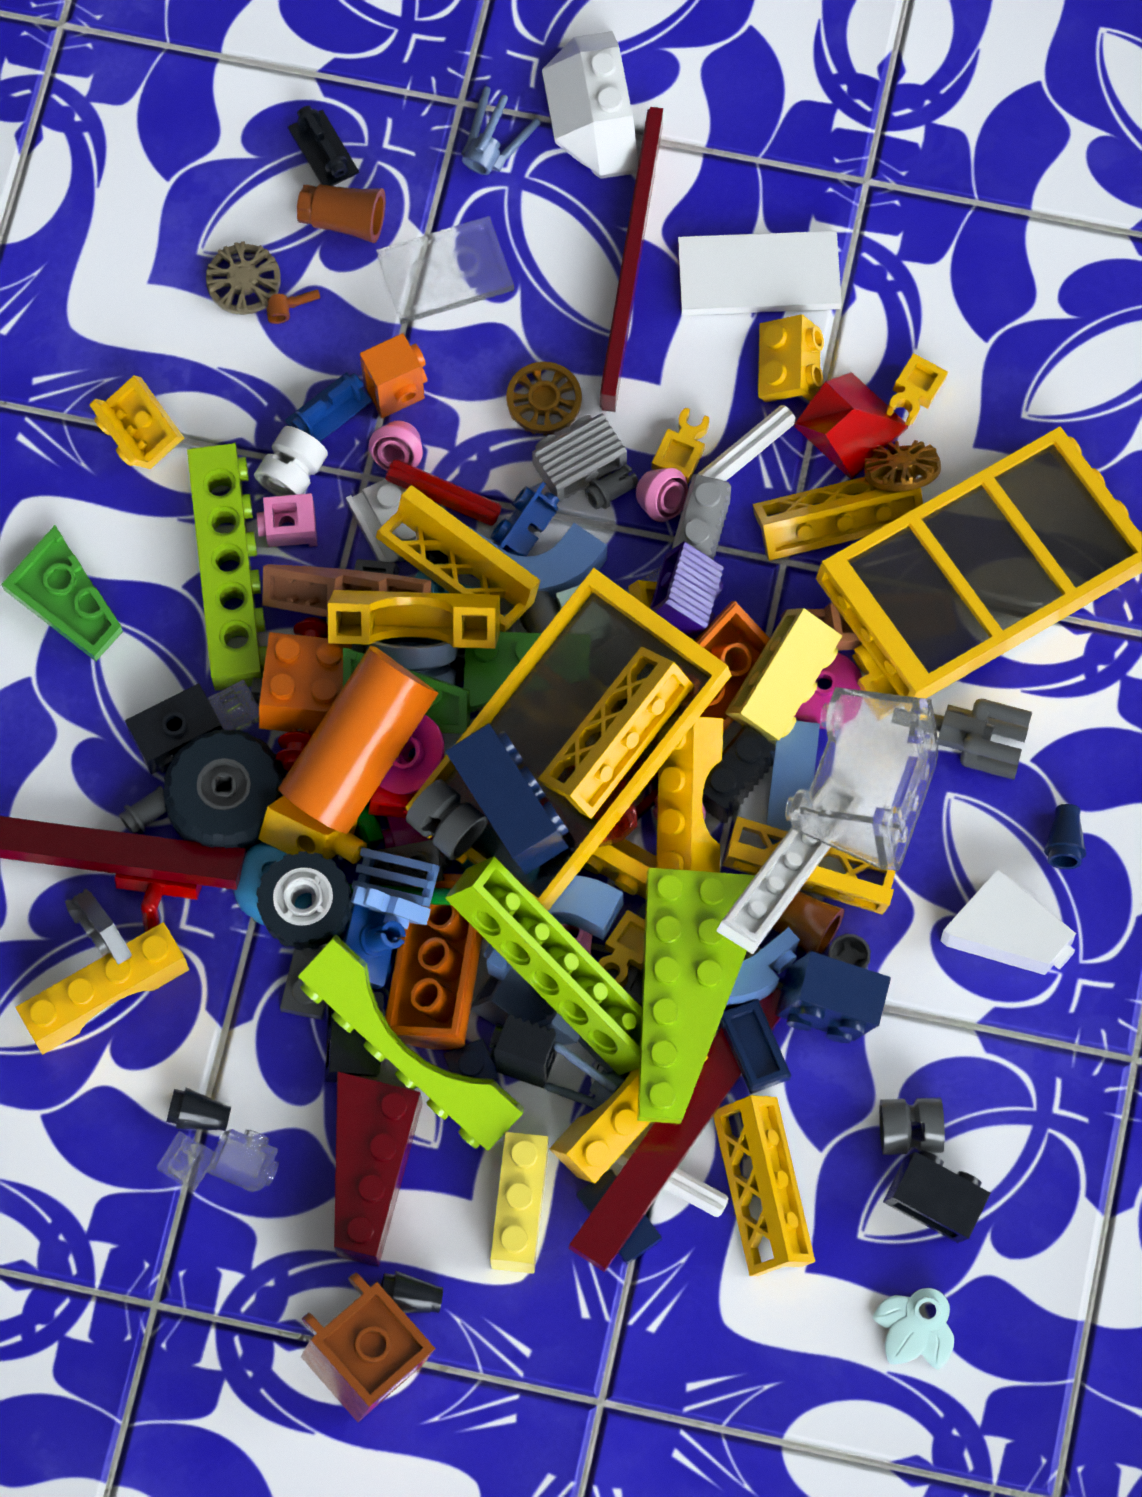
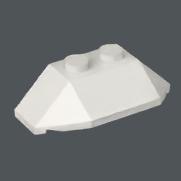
(592, 105)

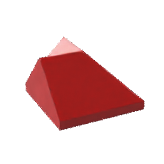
(848, 423)

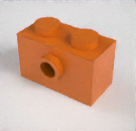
(393, 374)

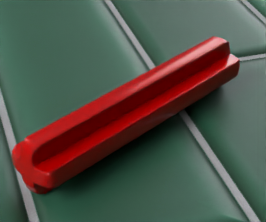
(444, 492)

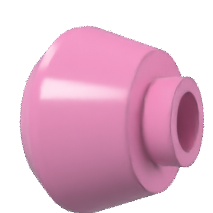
(396, 441)
(662, 493)

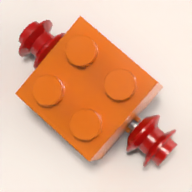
(299, 684)

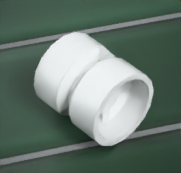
(293, 460)

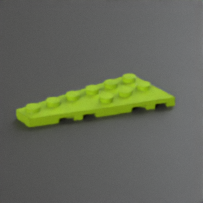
(685, 983)

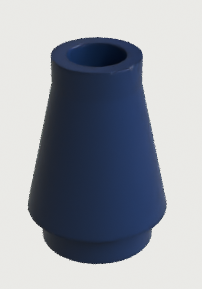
(1066, 840)

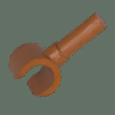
(279, 305)

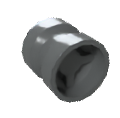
(851, 950)

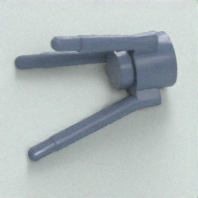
(482, 151)
(605, 1082)

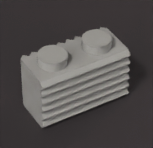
(579, 456)
(704, 514)

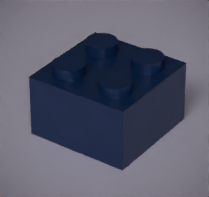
(832, 997)

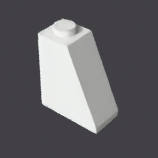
(1010, 928)

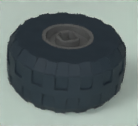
(216, 811)

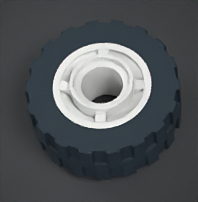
(301, 875)

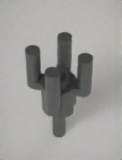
(973, 731)

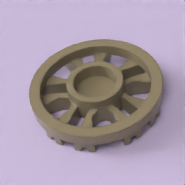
(242, 278)

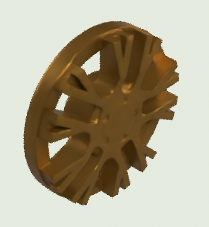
(544, 398)
(902, 465)

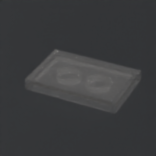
(445, 270)

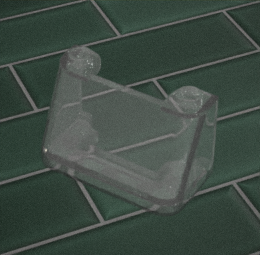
(869, 776)

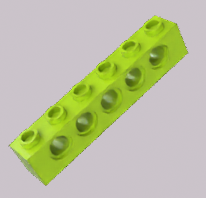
(209, 469)
(551, 961)

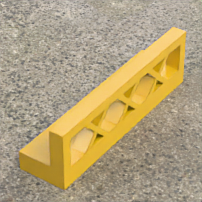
(833, 521)
(462, 546)
(622, 733)
(822, 881)
(770, 1180)

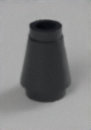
(197, 1111)
(412, 1293)

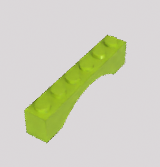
(474, 1103)

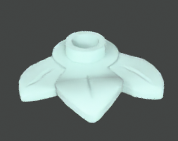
(914, 1334)

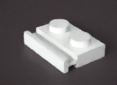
(372, 510)

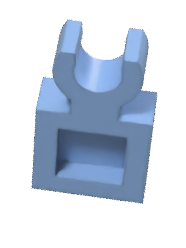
(392, 907)

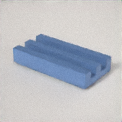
(367, 870)

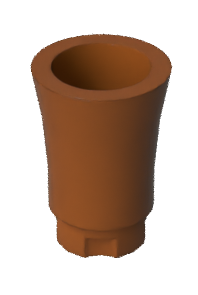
(343, 210)
(811, 922)

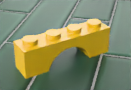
(382, 615)
(681, 828)
(69, 1004)
(603, 1134)

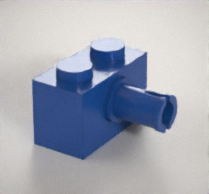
(373, 941)

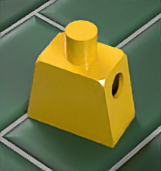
(296, 831)

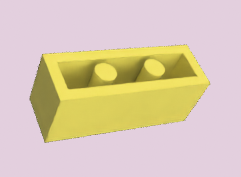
(785, 674)
(519, 1202)

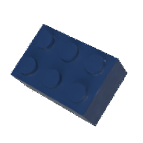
(509, 797)

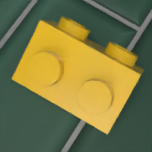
(789, 359)
(137, 424)
(624, 865)

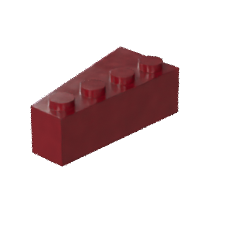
(371, 1156)

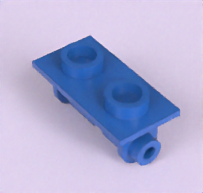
(331, 407)
(531, 509)

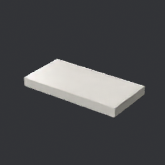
(759, 273)

